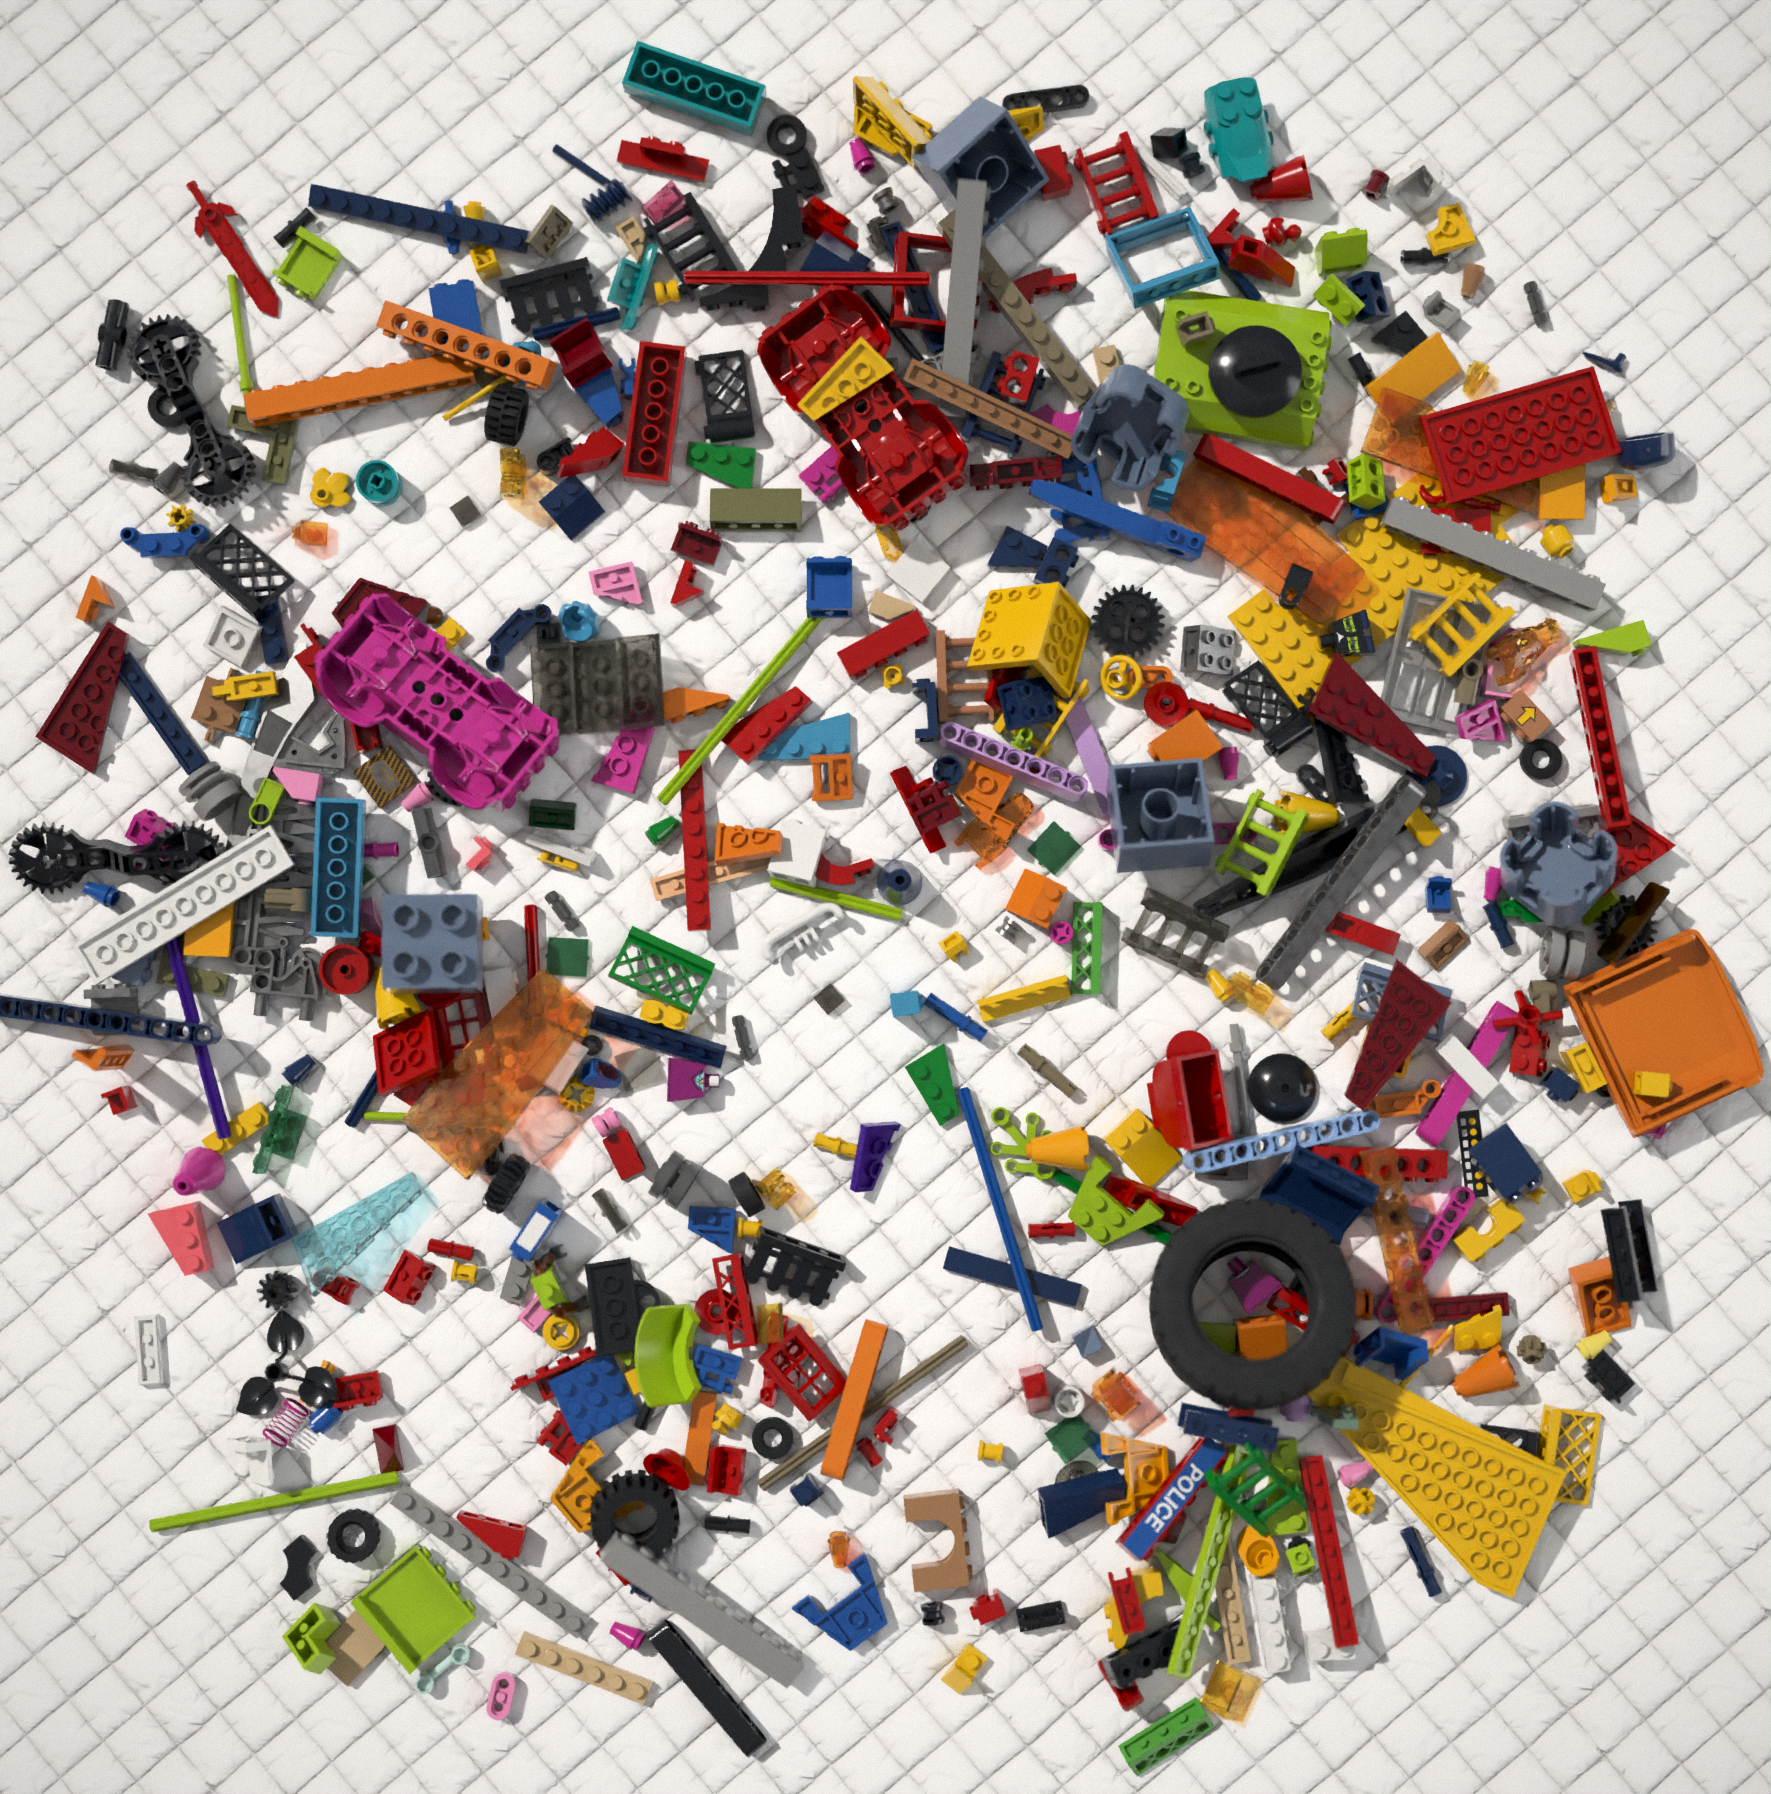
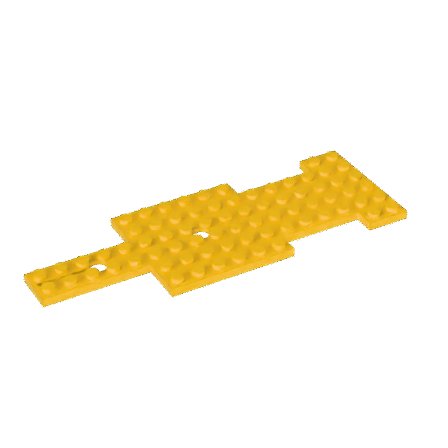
(1392, 563)

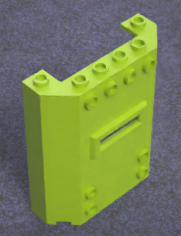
(1187, 368)

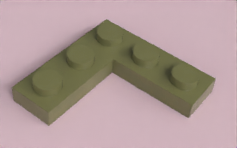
(280, 447)
(200, 979)

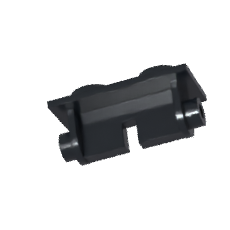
(1040, 1616)

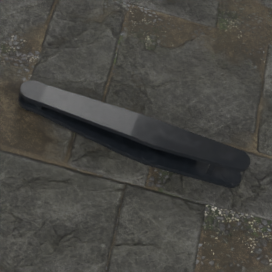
(1307, 861)

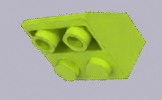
(1341, 251)

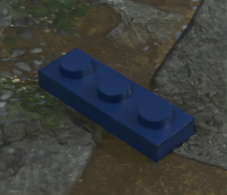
(273, 633)

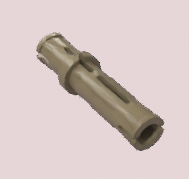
(1040, 1065)

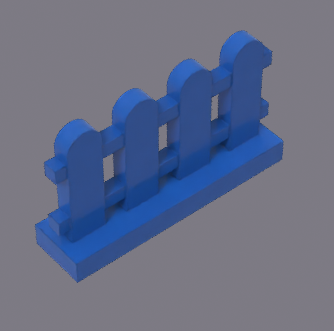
(1084, 485)

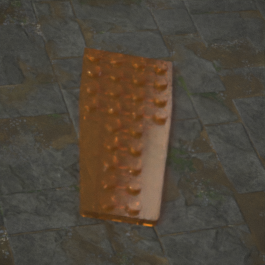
(1264, 537)
(498, 1074)

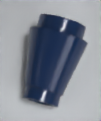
(298, 1070)

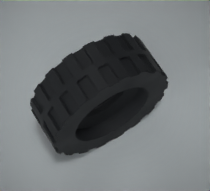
(338, 1546)

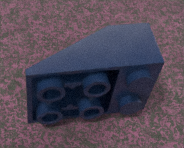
(257, 1228)

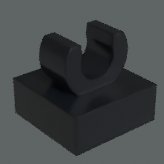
(548, 633)
(1303, 709)

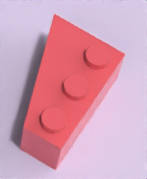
(185, 1236)

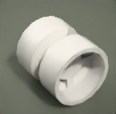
(1068, 1399)

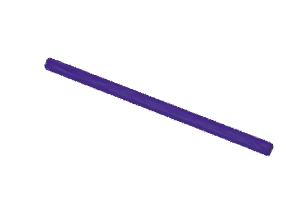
(201, 1052)

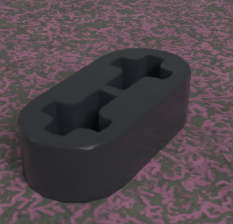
(1308, 785)

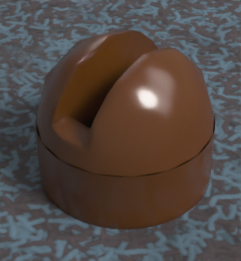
(434, 615)

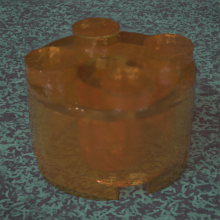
(1115, 1394)

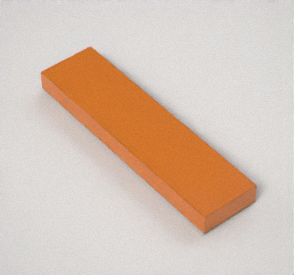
(699, 1436)

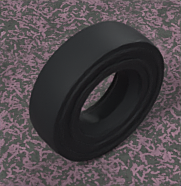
(778, 124)
(155, 412)
(1530, 769)
(758, 1438)

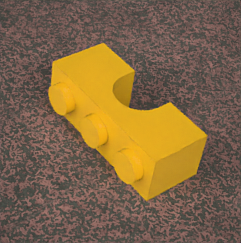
(1474, 1245)

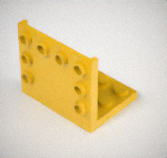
(1035, 628)

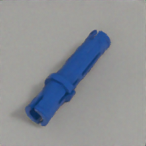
(951, 1014)

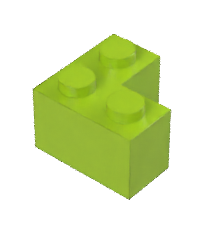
(309, 1636)

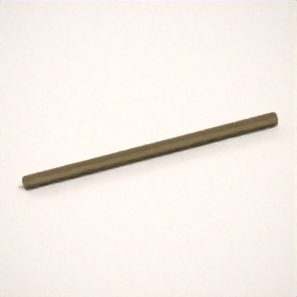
(871, 1407)

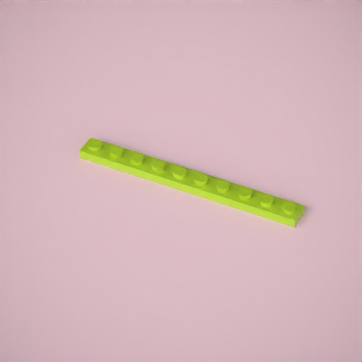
(1205, 1575)

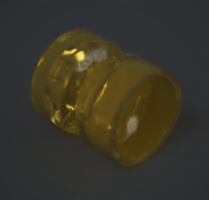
(770, 1182)

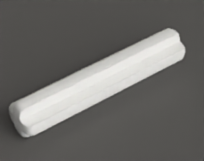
(1160, 173)

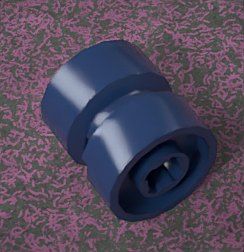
(947, 769)

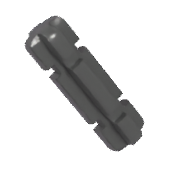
(1535, 303)
(561, 910)
(742, 1037)

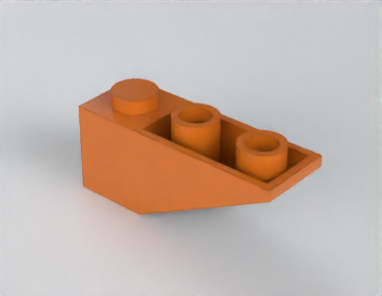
(685, 702)

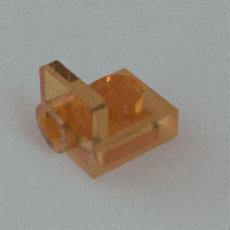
(310, 533)

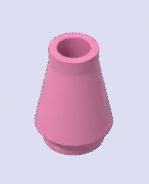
(418, 797)
(1353, 1473)

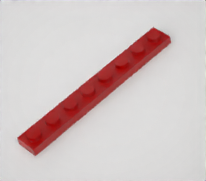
(695, 849)
(1328, 1551)

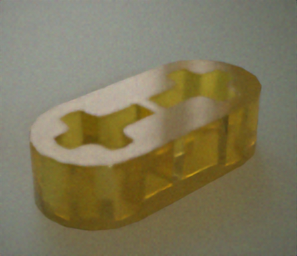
(883, 542)

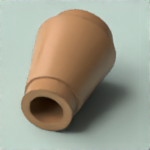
(1472, 278)

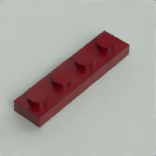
(1467, 1306)

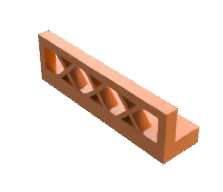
(104, 1057)

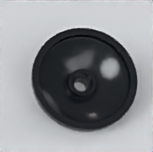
(1266, 1083)

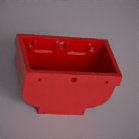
(1188, 1101)

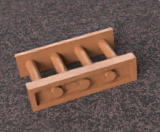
(946, 688)

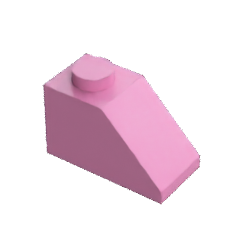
(300, 784)

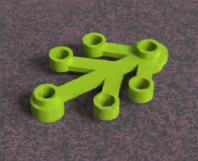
(1020, 1149)

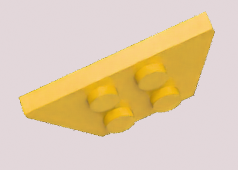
(869, 133)

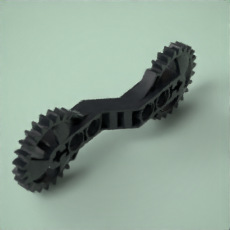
(191, 411)
(113, 855)

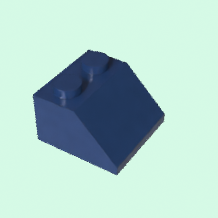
(572, 506)

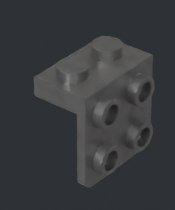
(116, 998)

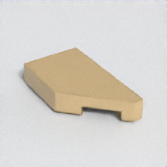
(633, 237)
(888, 606)

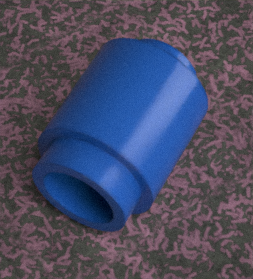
(324, 1418)

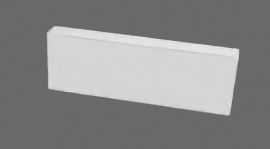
(561, 847)
(1466, 1065)
(148, 1349)

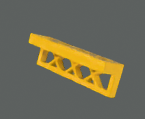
(1024, 998)

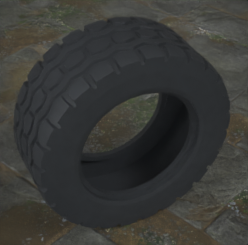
(1283, 1235)

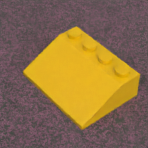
(889, 117)

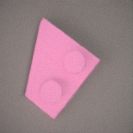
(617, 583)

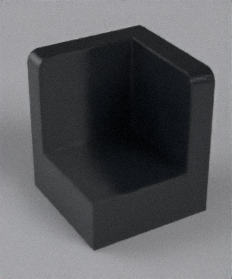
(1169, 142)

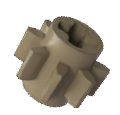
(1531, 1349)

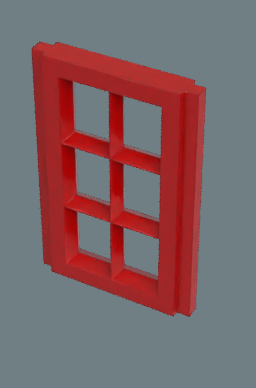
(442, 1024)
(785, 1383)

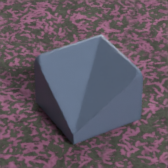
(1087, 1341)

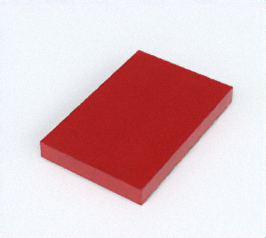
(1478, 518)

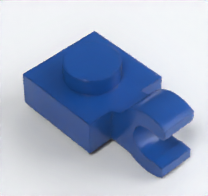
(627, 383)

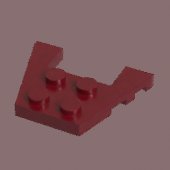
(365, 588)

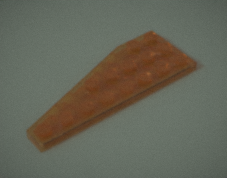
(1399, 440)

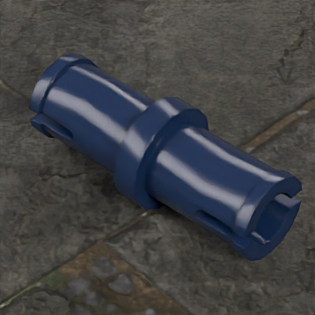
(1498, 924)

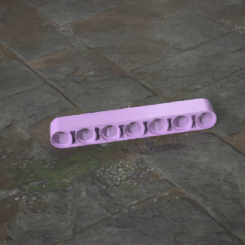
(1006, 752)

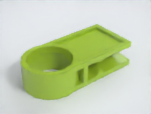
(270, 795)

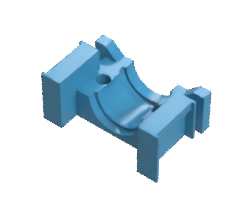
(1163, 494)

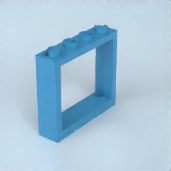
(1173, 282)

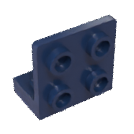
(1027, 703)

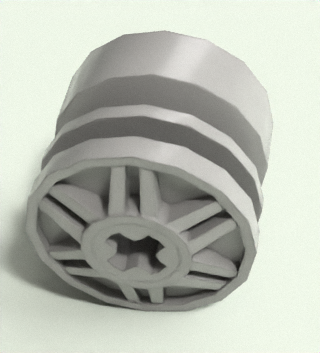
(209, 791)

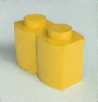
(658, 1013)

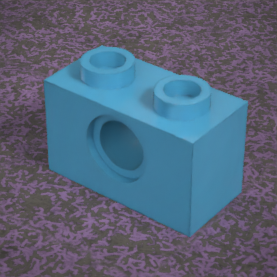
(906, 1003)

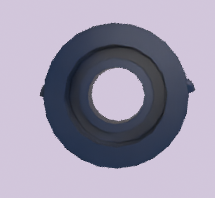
(1646, 450)

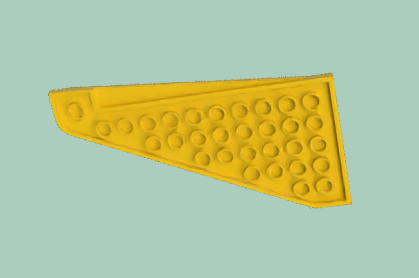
(1458, 1479)

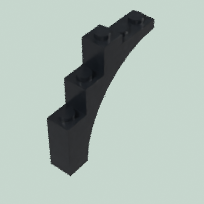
(785, 231)

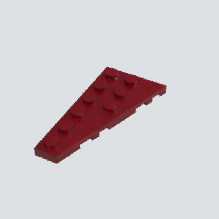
(83, 710)
(1357, 711)
(1400, 1022)

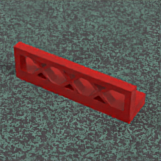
(744, 1300)
(1299, 1303)

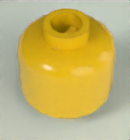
(1557, 541)

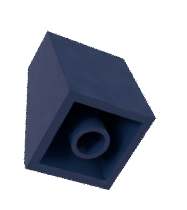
(834, 256)
(1505, 1165)

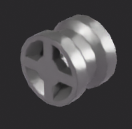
(885, 201)
(1009, 929)

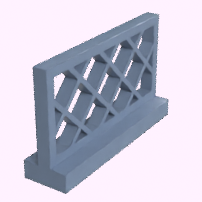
(1378, 978)

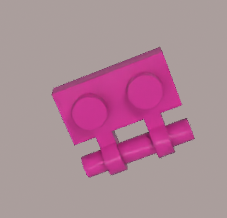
(820, 472)

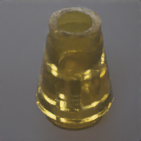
(1475, 376)

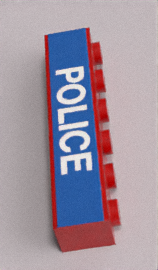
(1170, 1499)

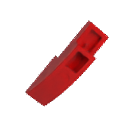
(1041, 284)
(1364, 933)

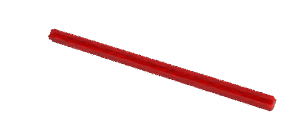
(807, 278)

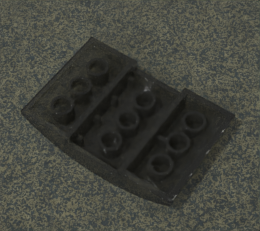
(600, 684)

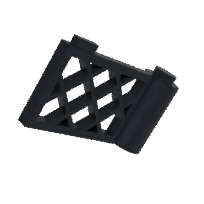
(726, 425)
(1280, 736)

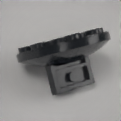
(1255, 371)

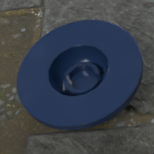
(1447, 771)

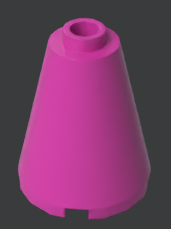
(199, 1172)

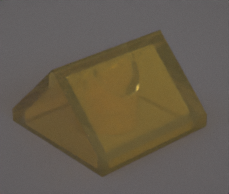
(1230, 1691)

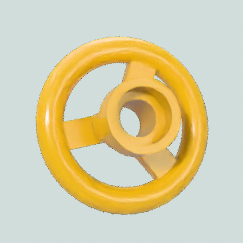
(1111, 679)

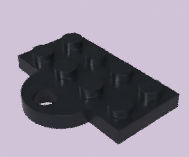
(616, 1305)

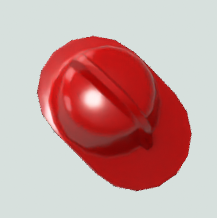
(668, 1466)

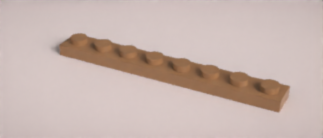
(989, 408)

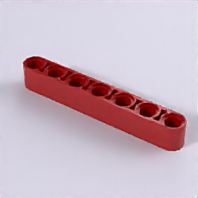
(1269, 478)

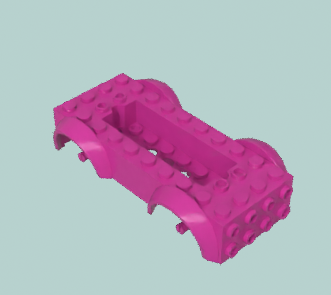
(475, 760)

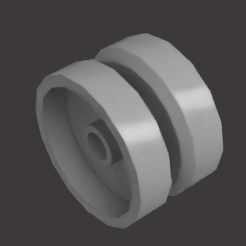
(1562, 953)

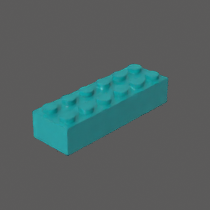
(694, 88)

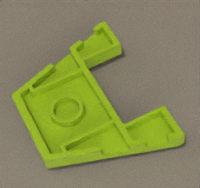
(1101, 1213)

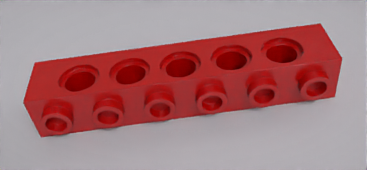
(1434, 1160)

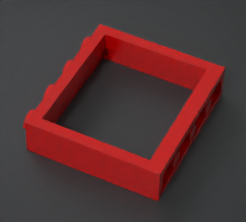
(919, 241)

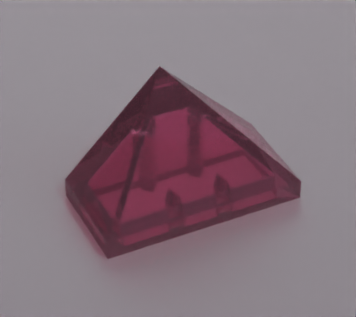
(663, 202)

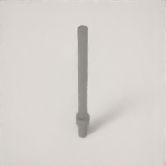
(1236, 1047)

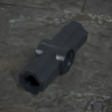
(112, 335)

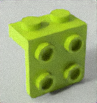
(1338, 300)

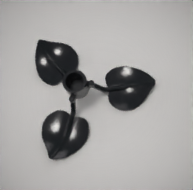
(316, 1388)

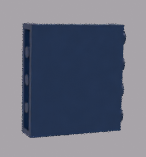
(1320, 1190)

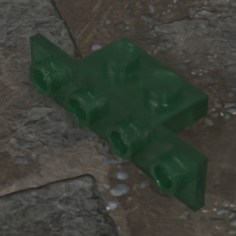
(282, 1131)

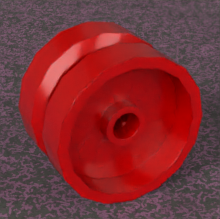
(360, 969)

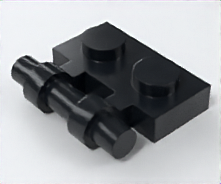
(804, 172)

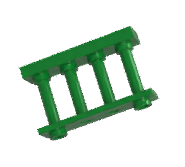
(1246, 1506)

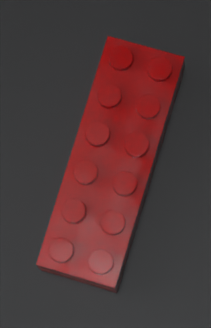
(654, 413)

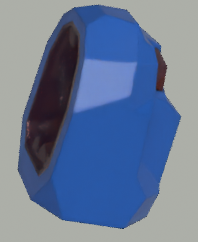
(600, 1074)

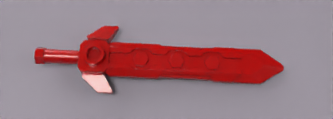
(212, 216)

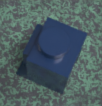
(806, 1491)

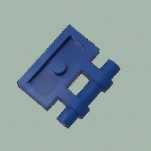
(717, 1362)

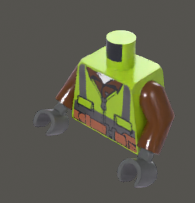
(550, 1286)

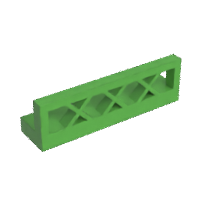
(1095, 948)
(1164, 1734)

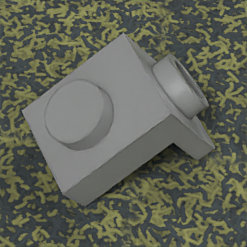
(1440, 311)

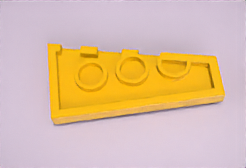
(847, 377)

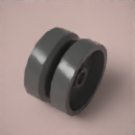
(674, 1179)

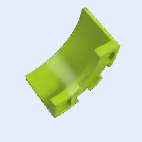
(663, 1355)

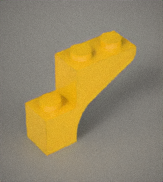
(1148, 1585)

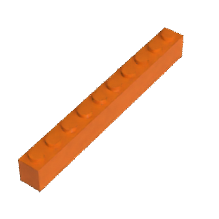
(356, 389)

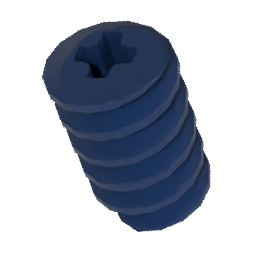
(606, 200)

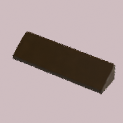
(1633, 922)

